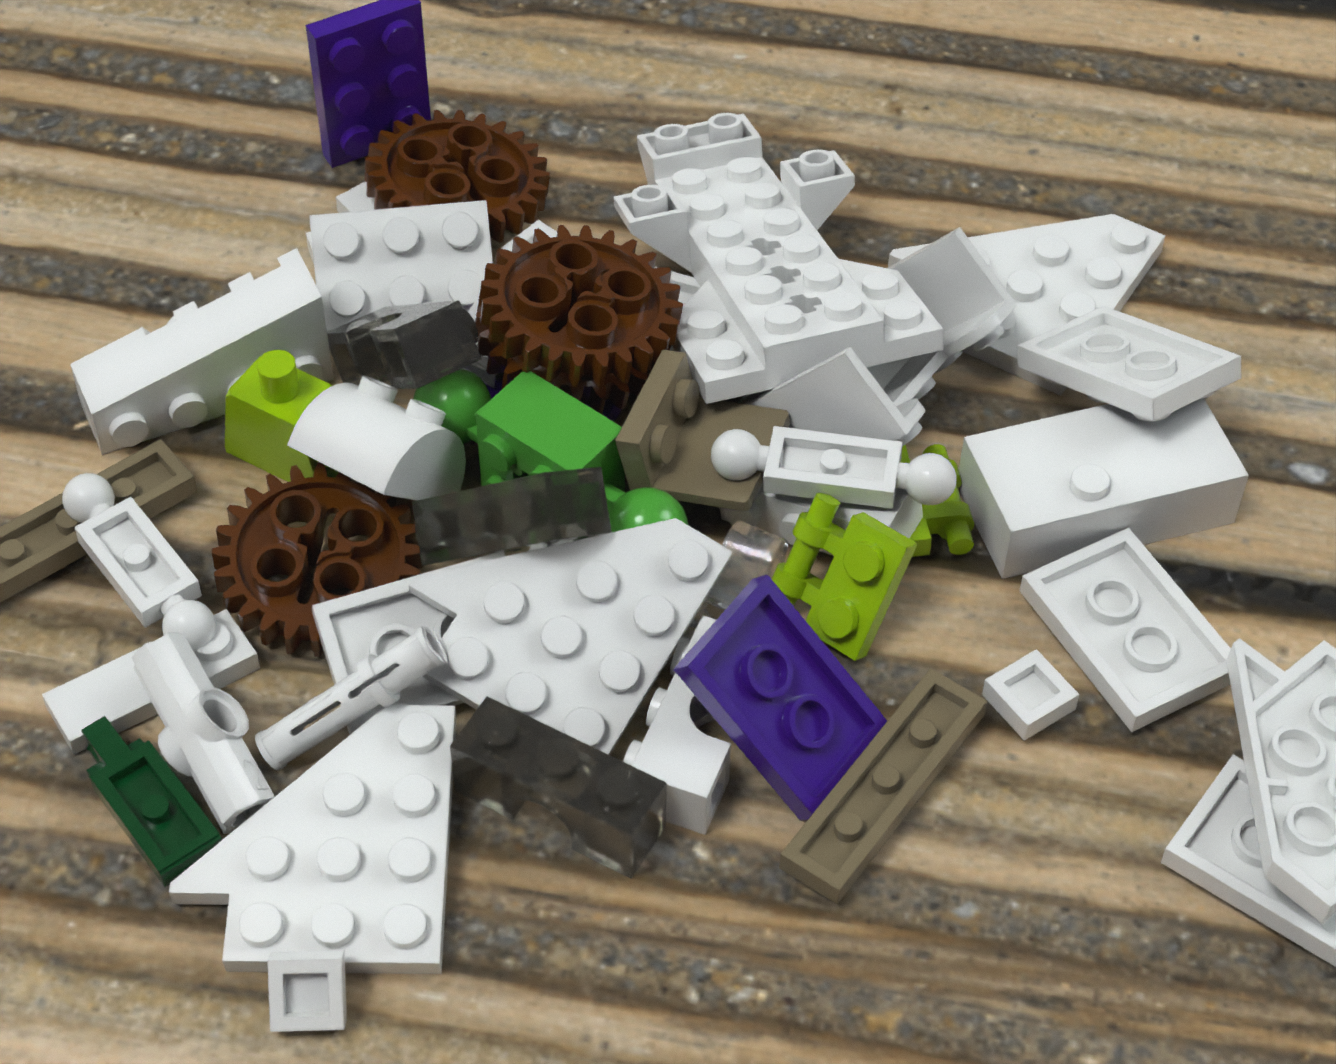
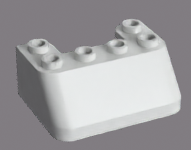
(883, 398)

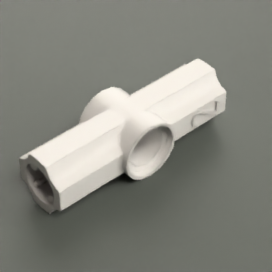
(202, 730)

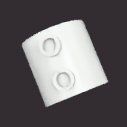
(381, 442)

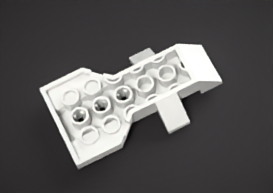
(767, 279)

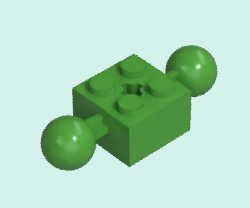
(540, 430)

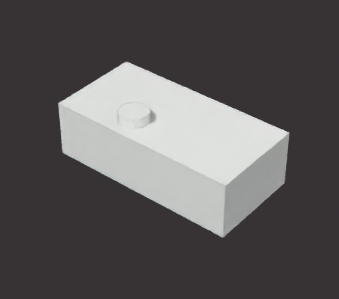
(1092, 473)

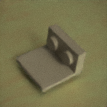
(672, 435)

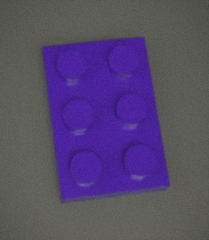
(367, 75)
(781, 695)

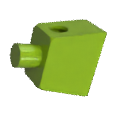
(264, 411)

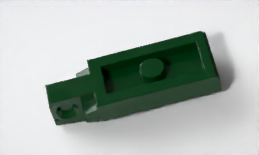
(148, 802)

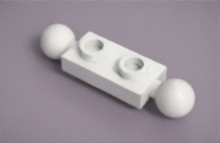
(834, 464)
(137, 560)

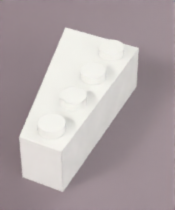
(184, 369)

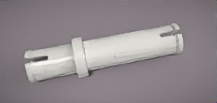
(415, 657)

